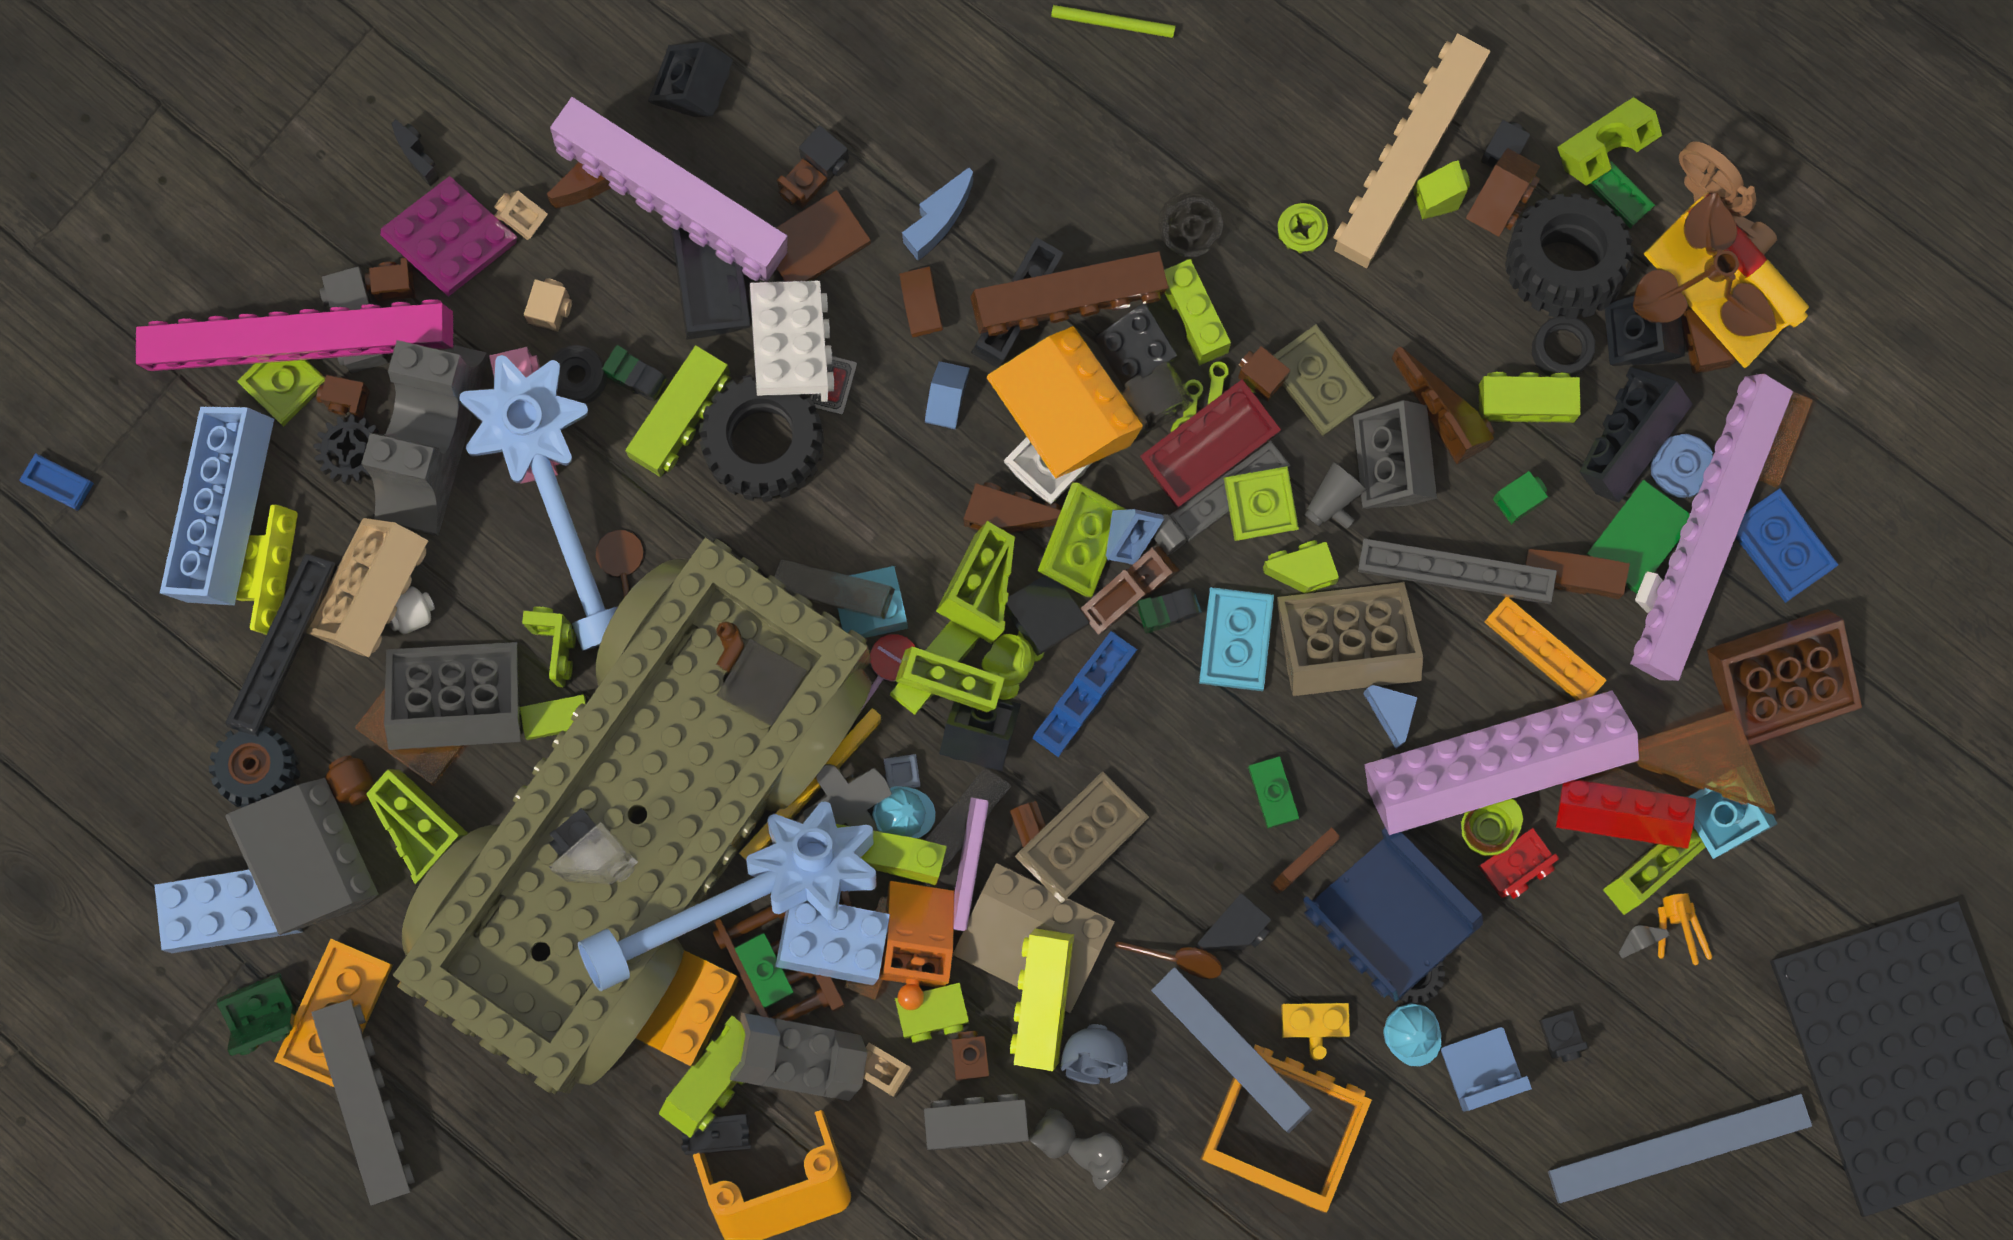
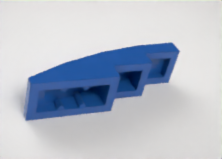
(1084, 694)

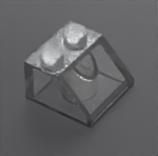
(596, 859)

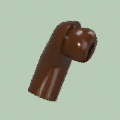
(732, 644)

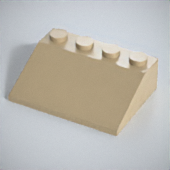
(368, 586)

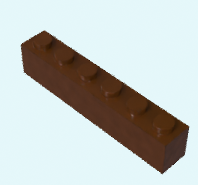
(1068, 293)

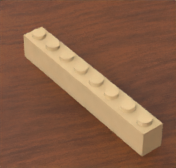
(1411, 151)

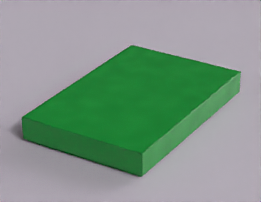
(1641, 533)

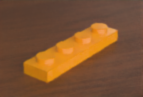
(1544, 650)

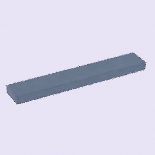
(1232, 1050)

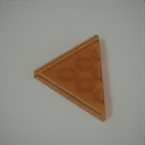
(1709, 756)

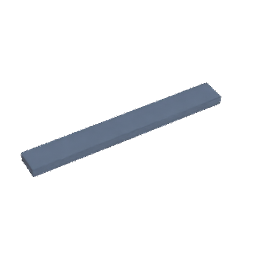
(1679, 1148)

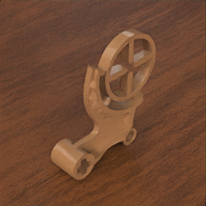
(1728, 186)

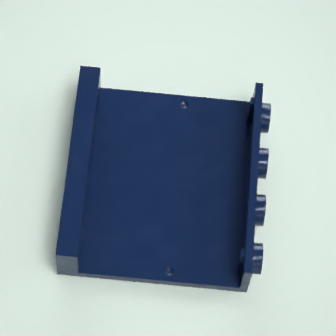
(1394, 915)

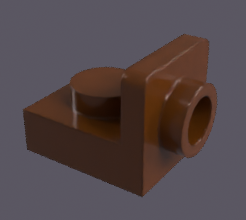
(801, 184)

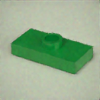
(1622, 196)
(1273, 792)
(761, 969)

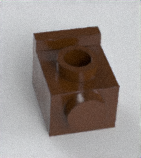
(391, 281)
(343, 396)

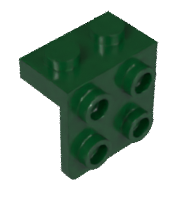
(257, 1014)

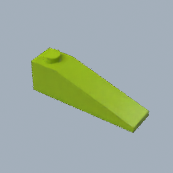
(905, 856)
(1650, 873)

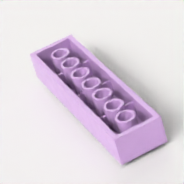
(668, 190)
(1502, 762)

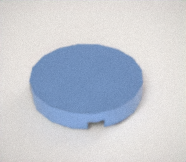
(1681, 465)

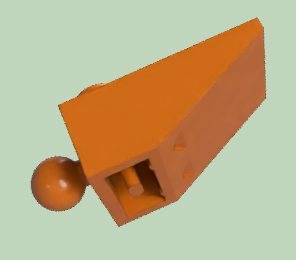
(918, 935)

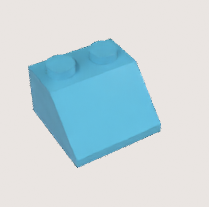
(1727, 823)

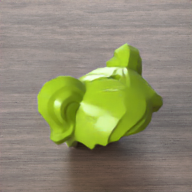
(1012, 659)

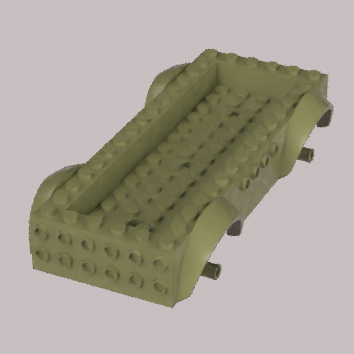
(641, 742)

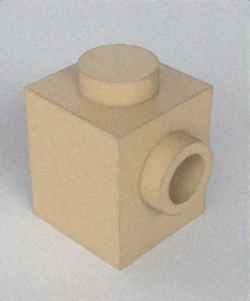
(548, 304)

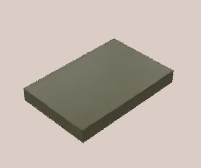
(1322, 381)

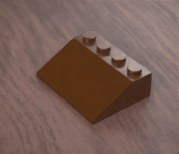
(1787, 676)

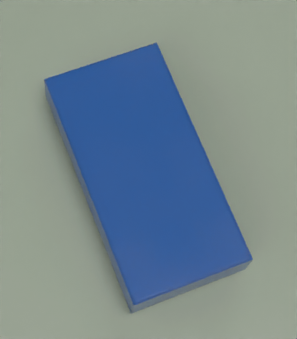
(56, 482)

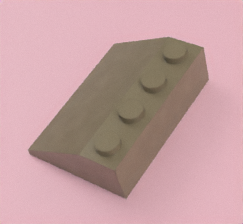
(1349, 639)
(1010, 911)

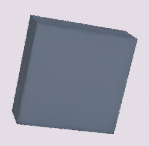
(902, 771)

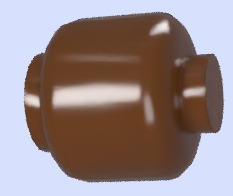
(349, 780)

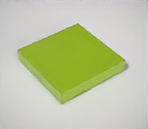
(282, 386)
(1261, 503)

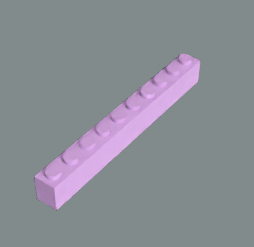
(1711, 527)

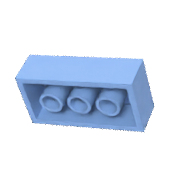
(212, 912)

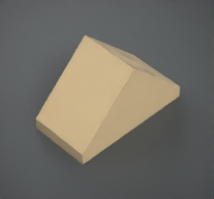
(885, 1070)

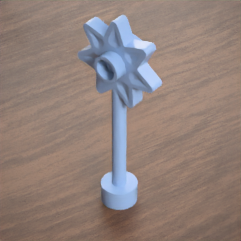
(526, 425)
(804, 864)

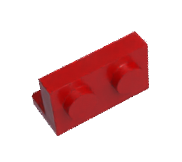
(1518, 865)

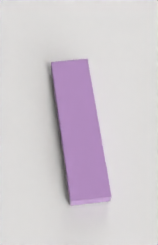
(969, 862)

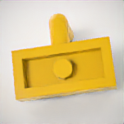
(1315, 1022)

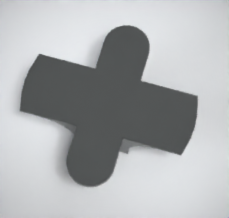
(851, 795)

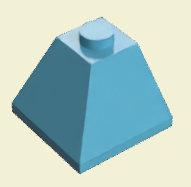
(871, 626)

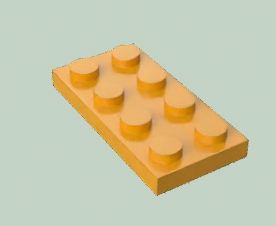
(340, 976)

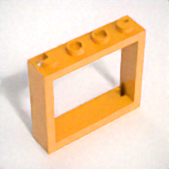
(1319, 1081)

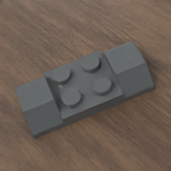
(800, 1058)

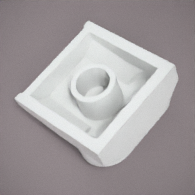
(1034, 473)

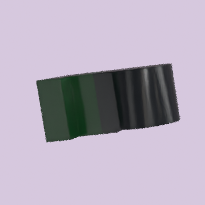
(634, 374)
(1168, 609)

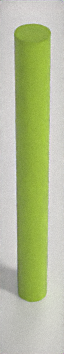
(1113, 21)

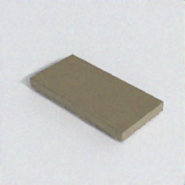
(1082, 837)

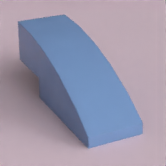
(938, 215)

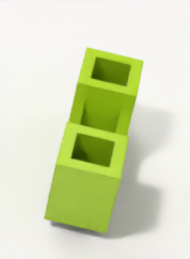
(1626, 126)
(1198, 314)

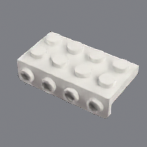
(791, 338)

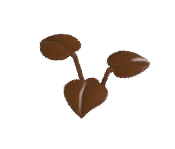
(1713, 228)

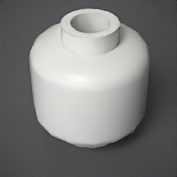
(412, 611)

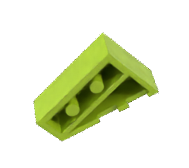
(414, 822)
(706, 1083)

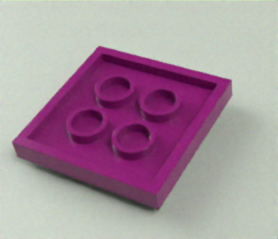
(448, 236)

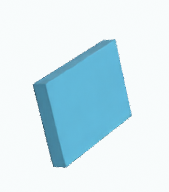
(1236, 639)

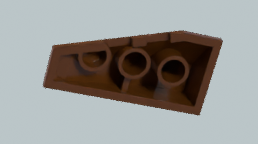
(1451, 416)

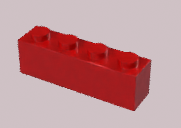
(1626, 813)

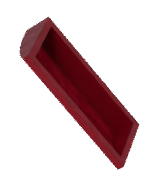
(1210, 444)

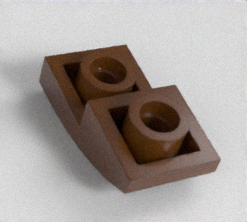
(921, 301)

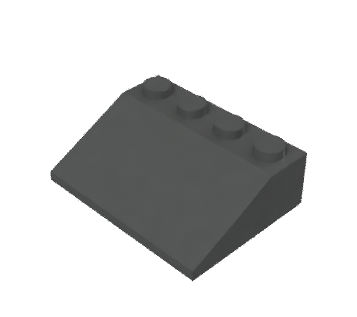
(452, 696)
(302, 856)

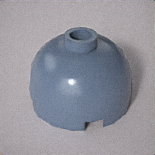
(1095, 1055)

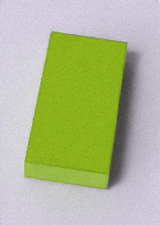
(549, 717)

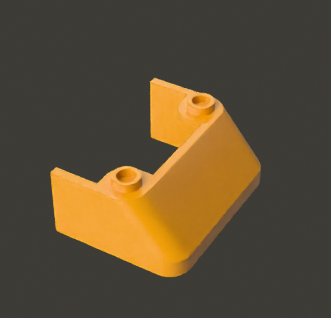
(785, 1209)

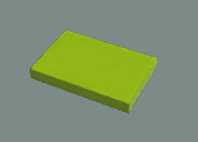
(1079, 540)

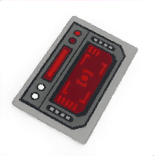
(843, 374)

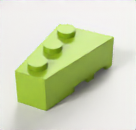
(980, 584)

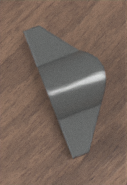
(1640, 938)

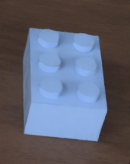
(835, 948)

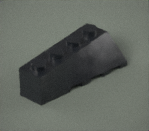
(1634, 432)

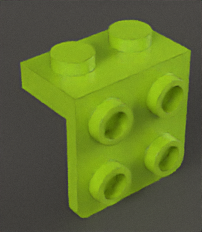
(545, 622)

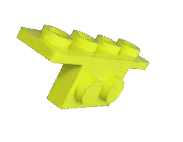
(267, 567)

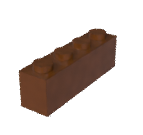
(1702, 345)

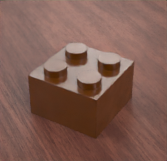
(1500, 197)

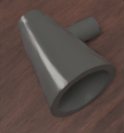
(1333, 495)

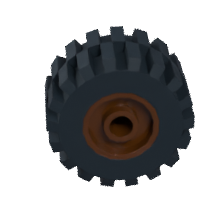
(268, 770)

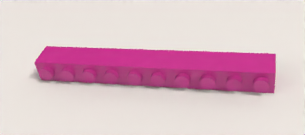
(292, 337)

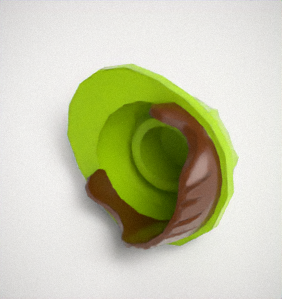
(1492, 827)

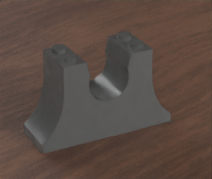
(426, 435)

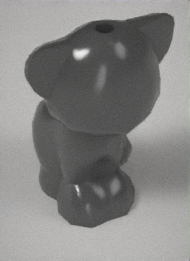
(1098, 1154)

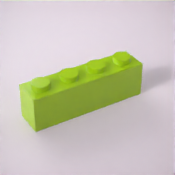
(678, 412)

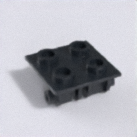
(1135, 345)

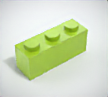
(1529, 398)
(950, 679)

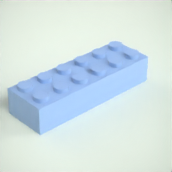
(217, 505)

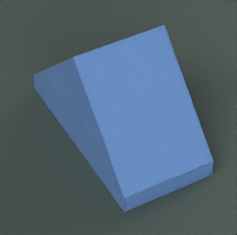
(946, 395)
(1130, 534)
(1393, 711)

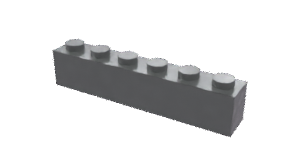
(361, 1101)

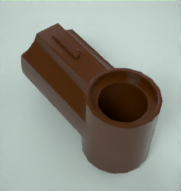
(1027, 821)

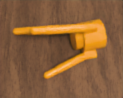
(1680, 910)

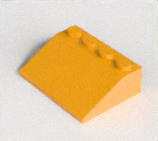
(1065, 403)

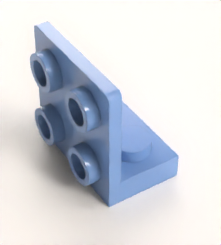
(1483, 1069)

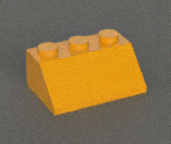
(689, 1009)

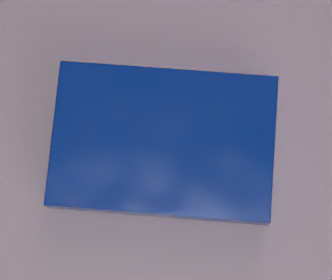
(1783, 546)

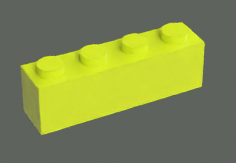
(1043, 999)

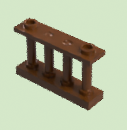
(826, 995)

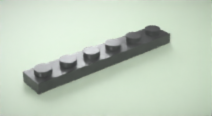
(1457, 571)

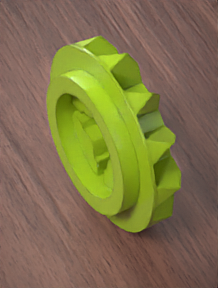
(1307, 215)

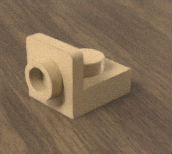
(519, 213)

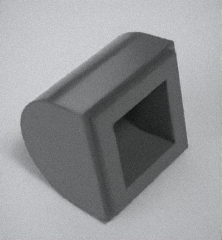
(1169, 536)

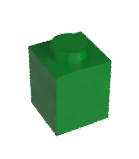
(1521, 497)

